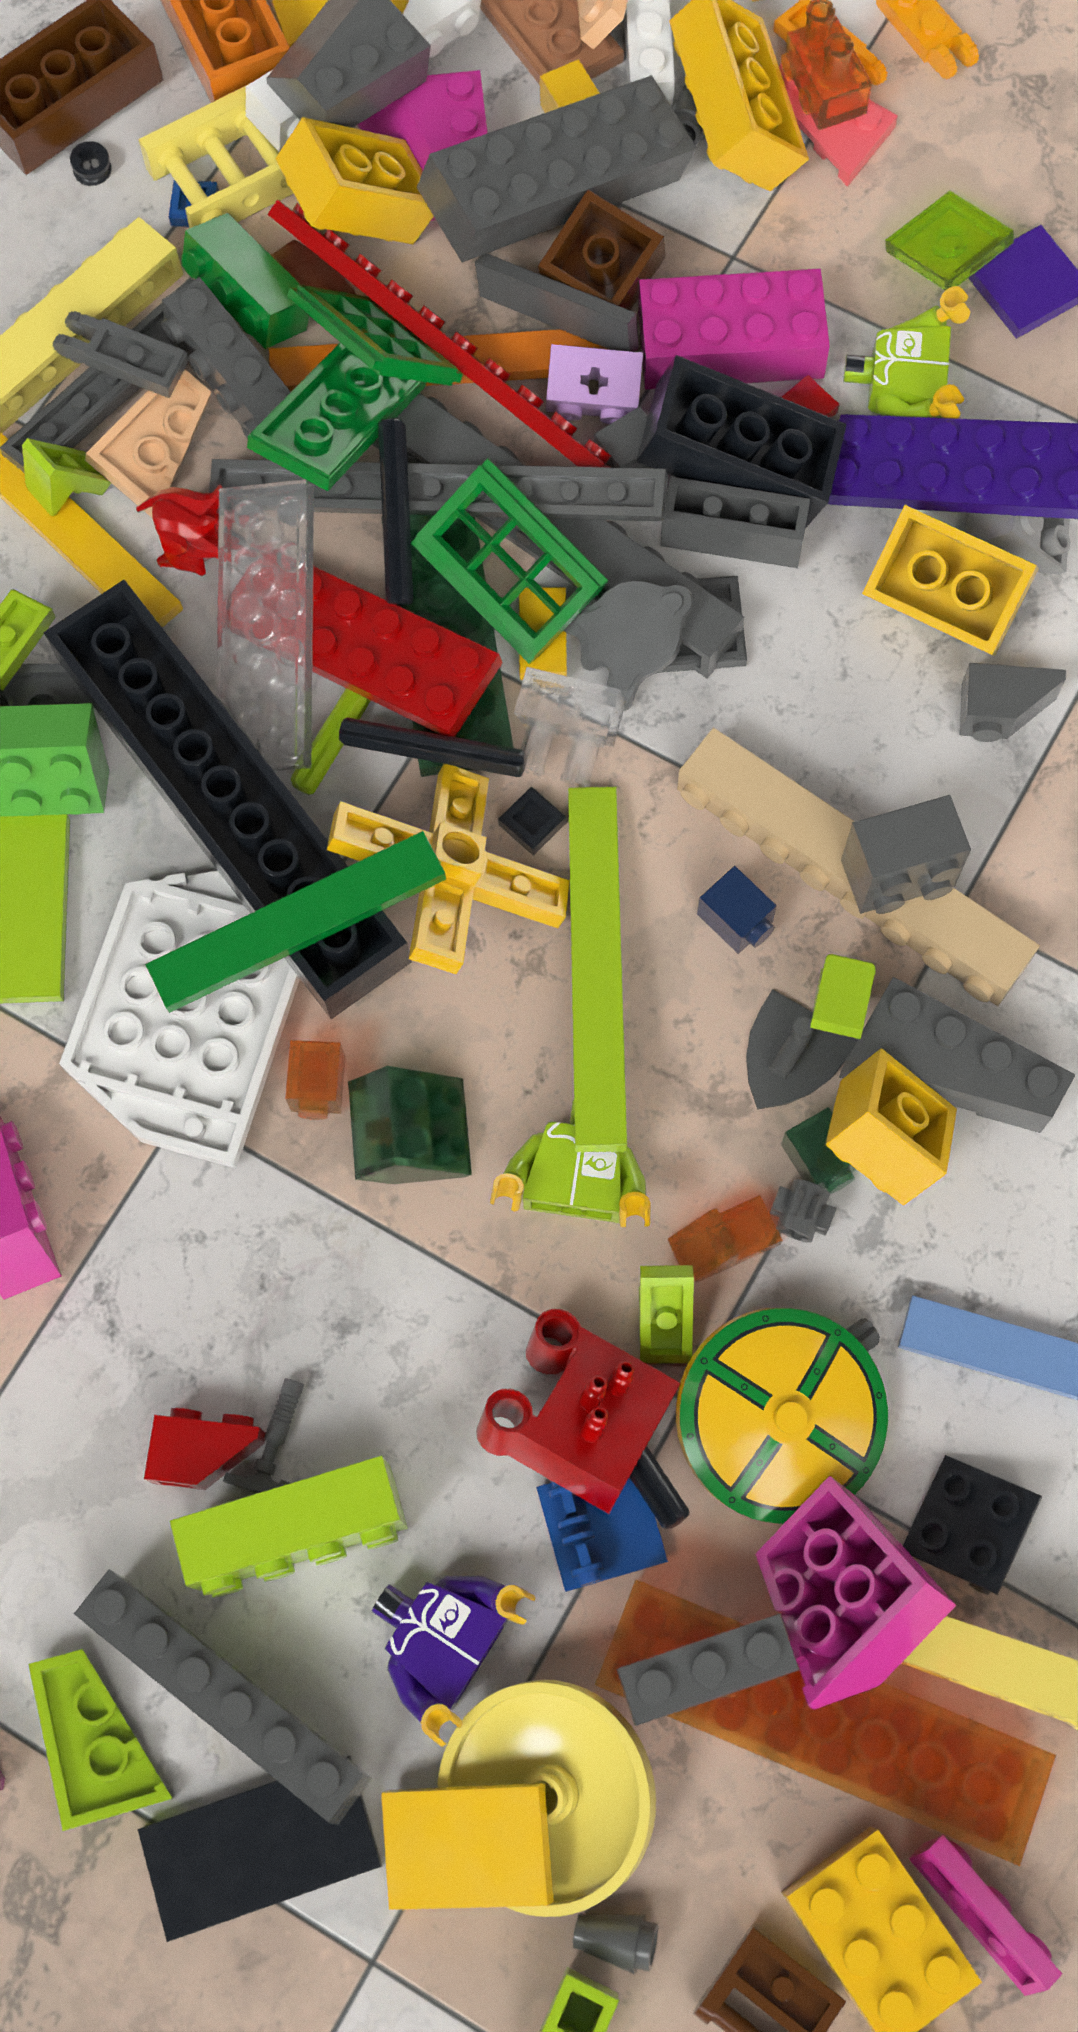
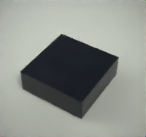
(532, 821)

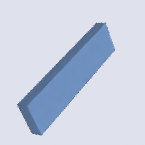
(991, 1347)

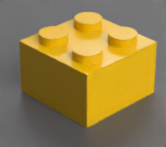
(892, 1127)

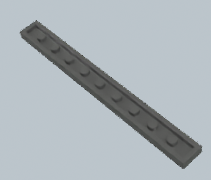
(554, 490)

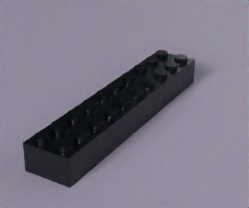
(217, 784)

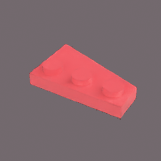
(847, 143)

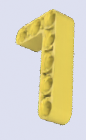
(1000, 1668)

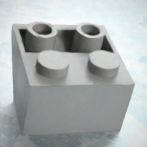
(1034, 539)

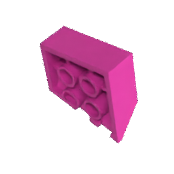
(435, 114)
(847, 1595)

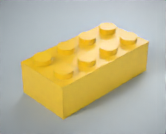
(738, 92)

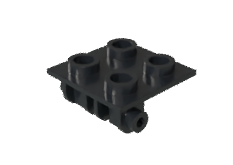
(971, 1524)

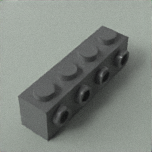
(222, 354)

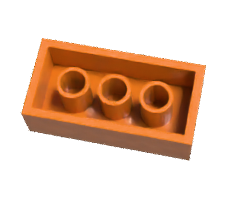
(227, 41)

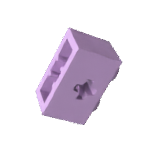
(569, 378)

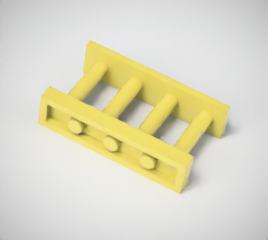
(206, 133)

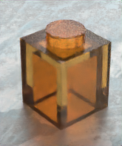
(315, 1078)

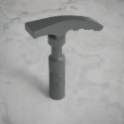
(274, 1436)

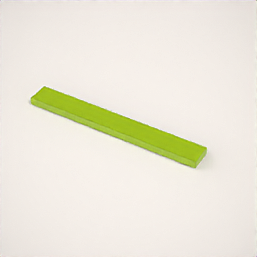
(596, 971)

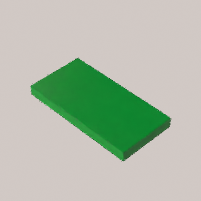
(331, 418)

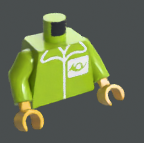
(912, 363)
(572, 1182)

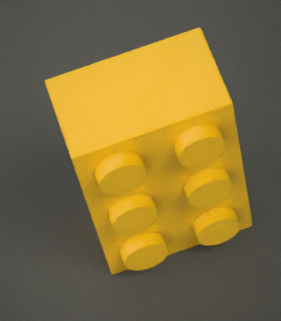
(355, 181)
(950, 580)
(881, 1936)

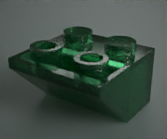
(408, 1126)

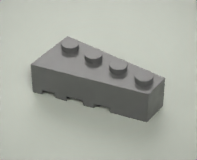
(962, 1059)

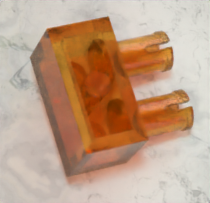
(826, 68)

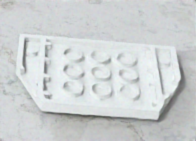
(189, 1073)

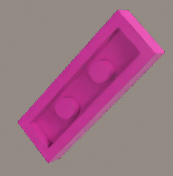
(986, 1915)

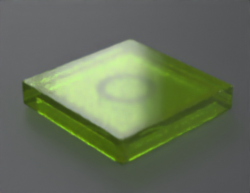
(949, 241)

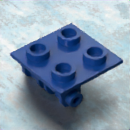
(597, 1544)

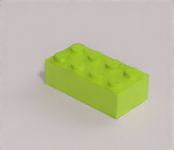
(289, 1525)

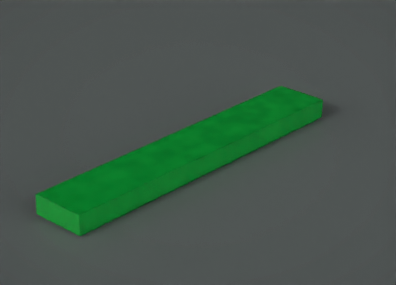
(295, 921)

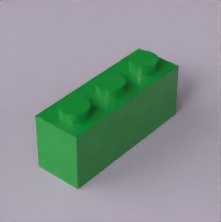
(244, 279)

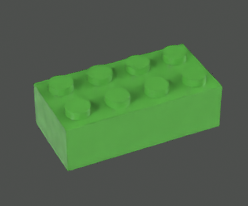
(51, 761)

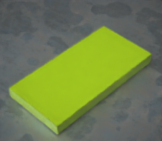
(33, 907)

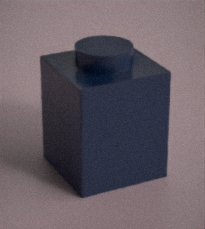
(737, 911)

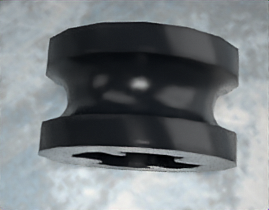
(87, 151)

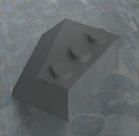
(351, 62)

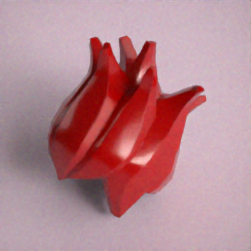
(186, 527)

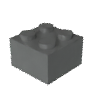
(905, 855)

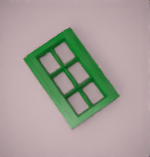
(374, 335)
(540, 530)

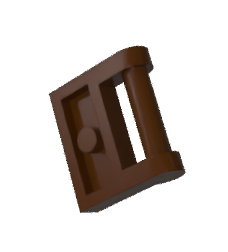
(773, 1984)

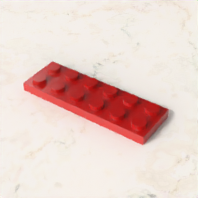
(397, 656)

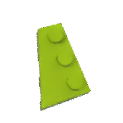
(89, 1745)

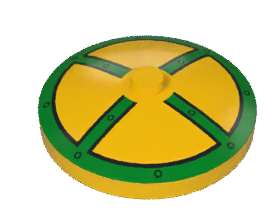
(780, 1409)

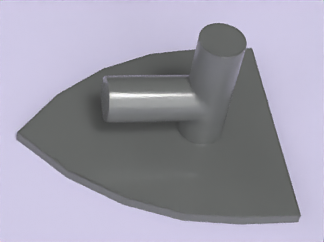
(788, 1056)

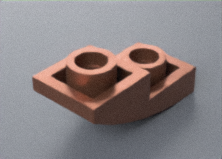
(310, 268)

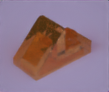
(725, 1238)

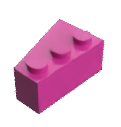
(24, 1244)

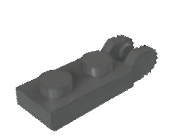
(122, 353)

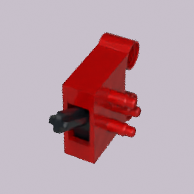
(593, 1422)

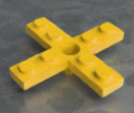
(454, 832)

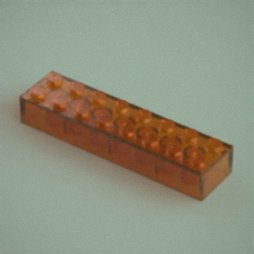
(869, 1745)

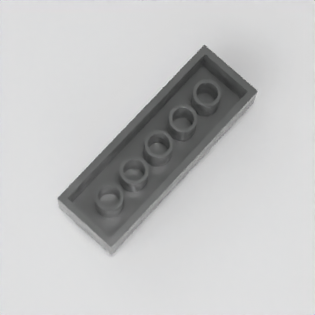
(540, 168)

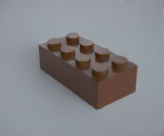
(71, 80)

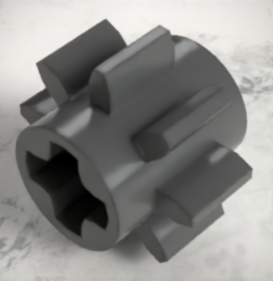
(802, 1210)

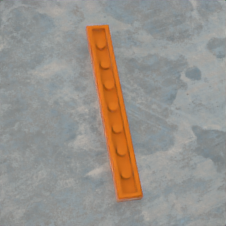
(519, 353)

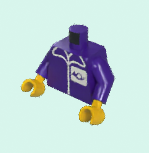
(443, 1641)

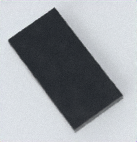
(250, 1856)

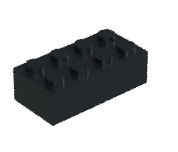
(739, 436)

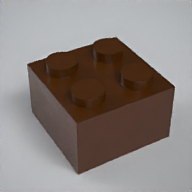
(604, 252)

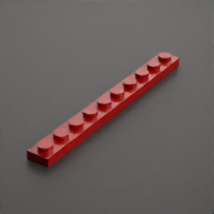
(428, 326)

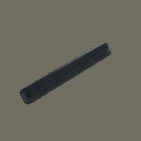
(395, 512)
(432, 747)

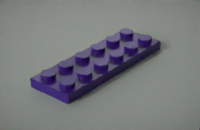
(958, 465)

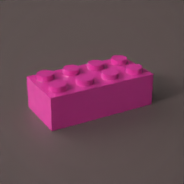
(736, 324)

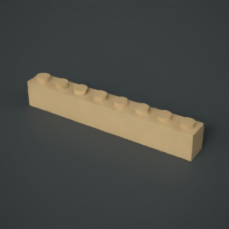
(811, 838)

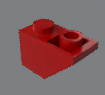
(198, 1451)

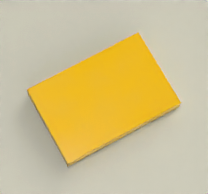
(467, 1847)

